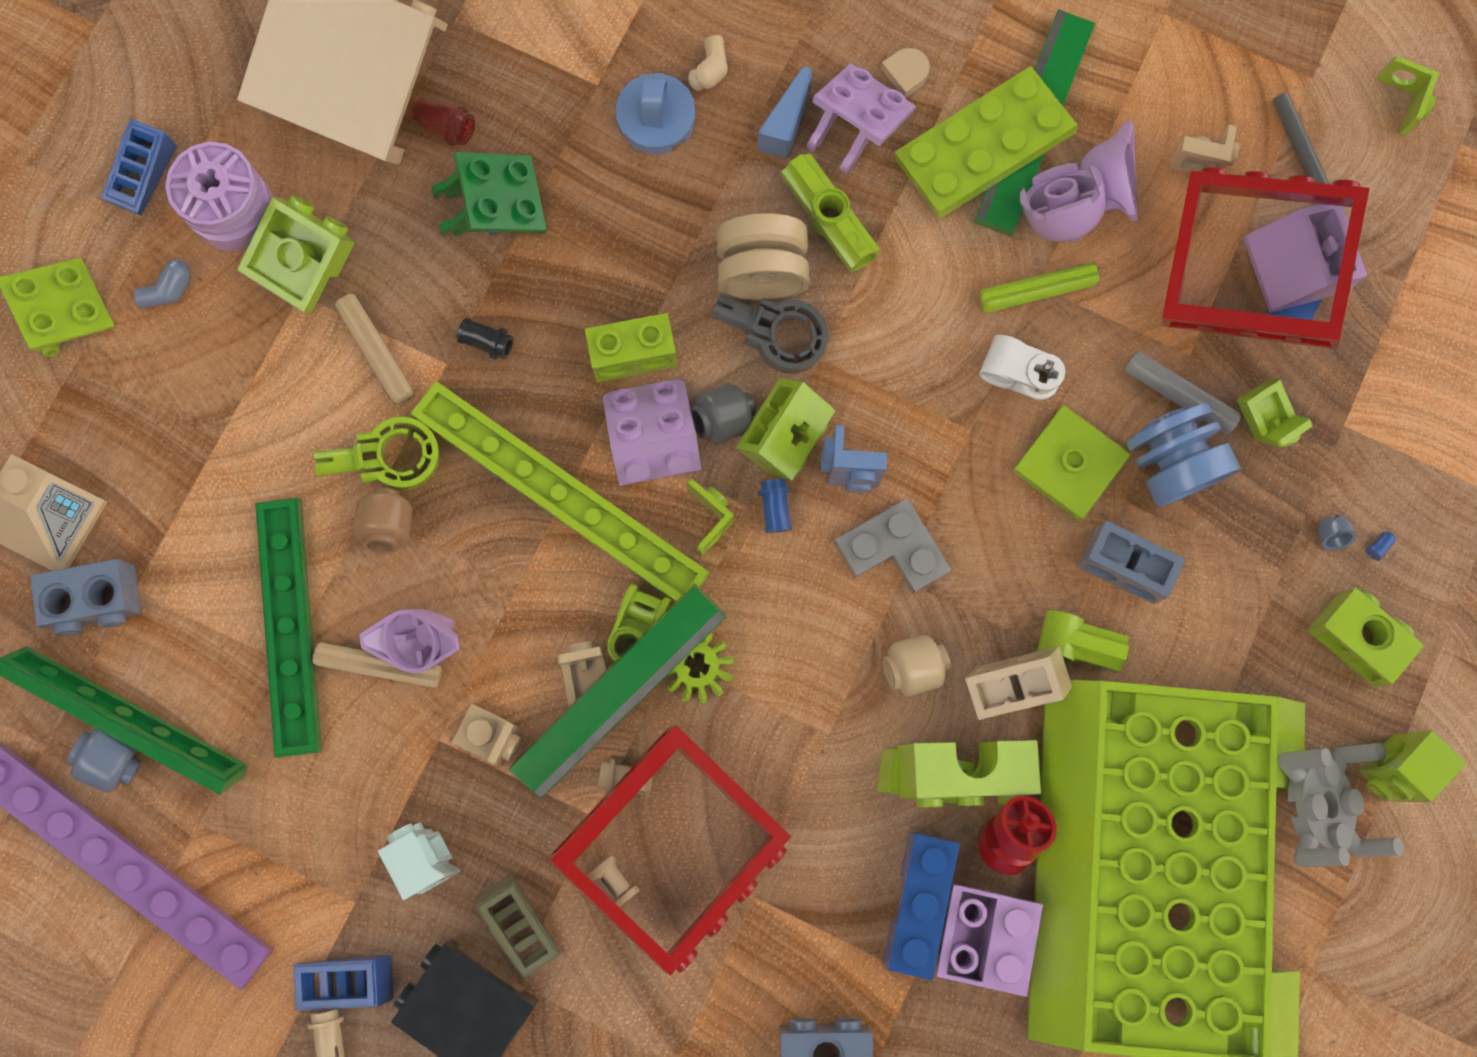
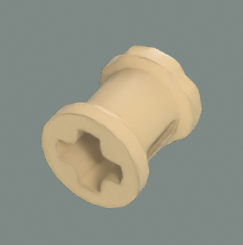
(612, 882)

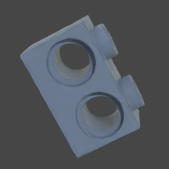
(1130, 562)
(86, 589)

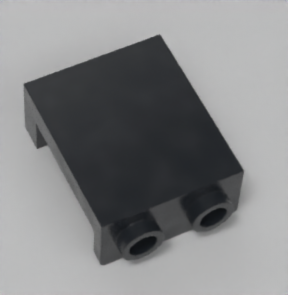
(461, 1007)

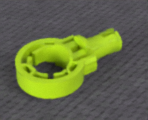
(373, 443)

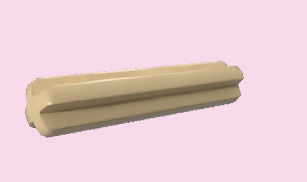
(374, 348)
(367, 664)

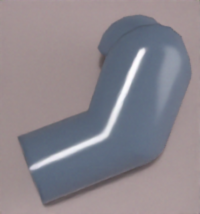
(168, 288)

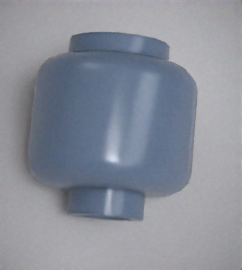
(102, 761)

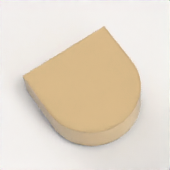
(906, 70)

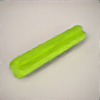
(1039, 287)

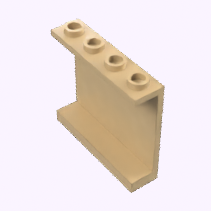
(340, 67)

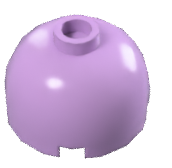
(1064, 202)

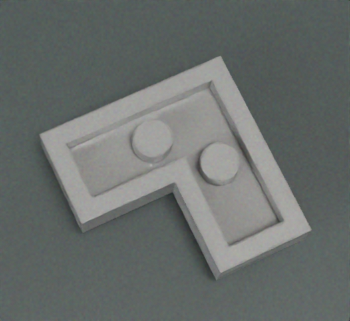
(899, 536)

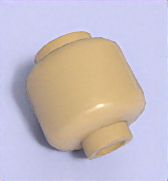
(916, 665)

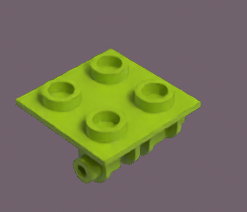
(55, 305)

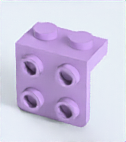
(651, 431)

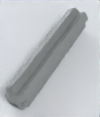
(1180, 390)

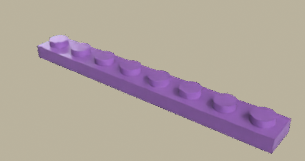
(129, 872)

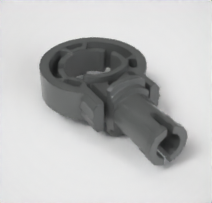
(764, 338)

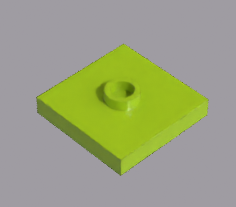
(1071, 463)

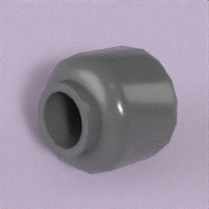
(722, 413)

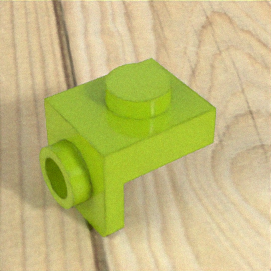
(1272, 415)

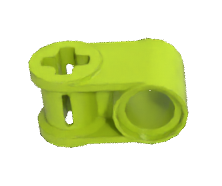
(635, 617)

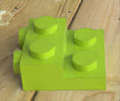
(296, 252)

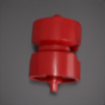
(1017, 835)

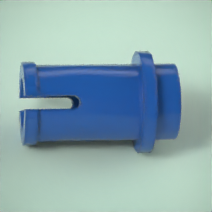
(775, 505)

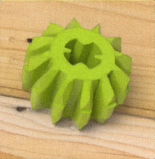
(710, 661)

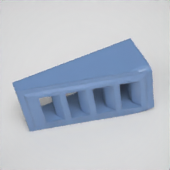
(781, 126)

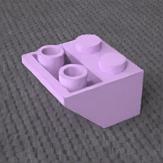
(1301, 256)
(989, 940)

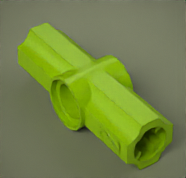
(816, 193)

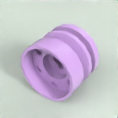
(218, 194)

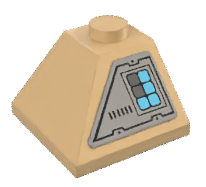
(44, 514)

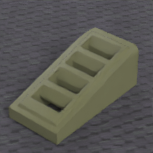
(496, 893)

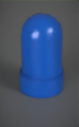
(1381, 546)

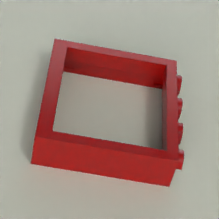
(1257, 325)
(738, 888)

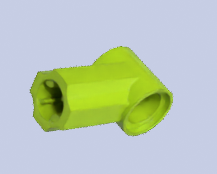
(1083, 641)

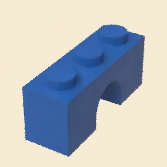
(922, 907)

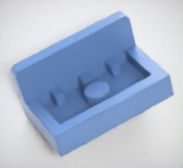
(850, 468)

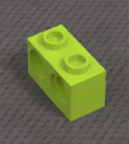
(631, 347)

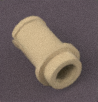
(611, 773)
(327, 1032)

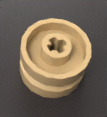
(762, 257)

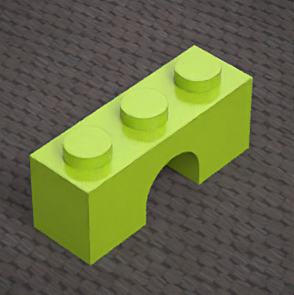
(933, 773)

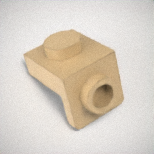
(581, 668)

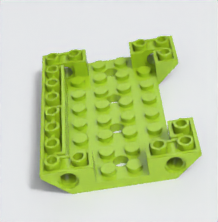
(1117, 868)

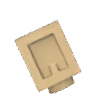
(1200, 152)
(487, 736)

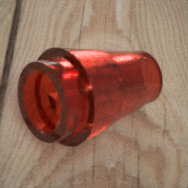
(445, 120)

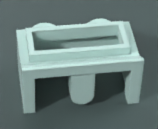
(417, 860)

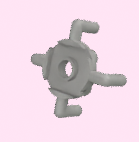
(1330, 806)

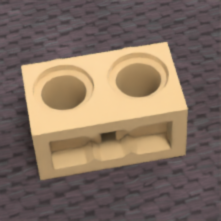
(1019, 683)

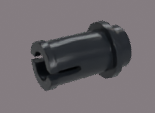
(495, 342)

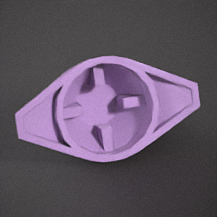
(1117, 165)
(411, 639)

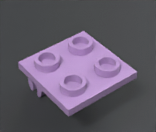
(863, 104)

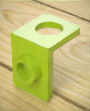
(1420, 87)
(717, 504)

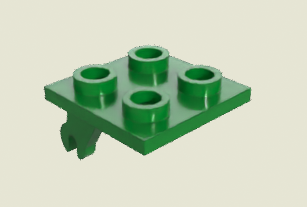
(497, 194)

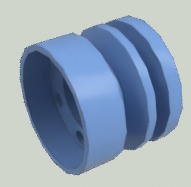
(1182, 454)

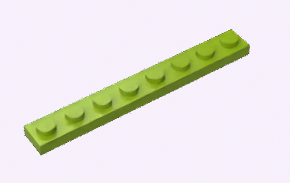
(558, 493)

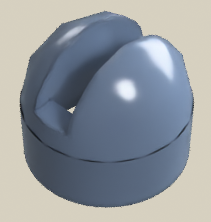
(1336, 533)

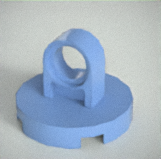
(655, 113)

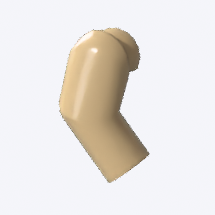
(713, 68)

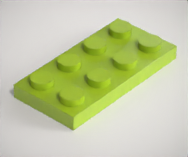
(985, 142)

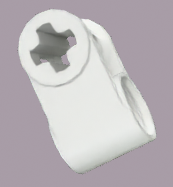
(1017, 367)

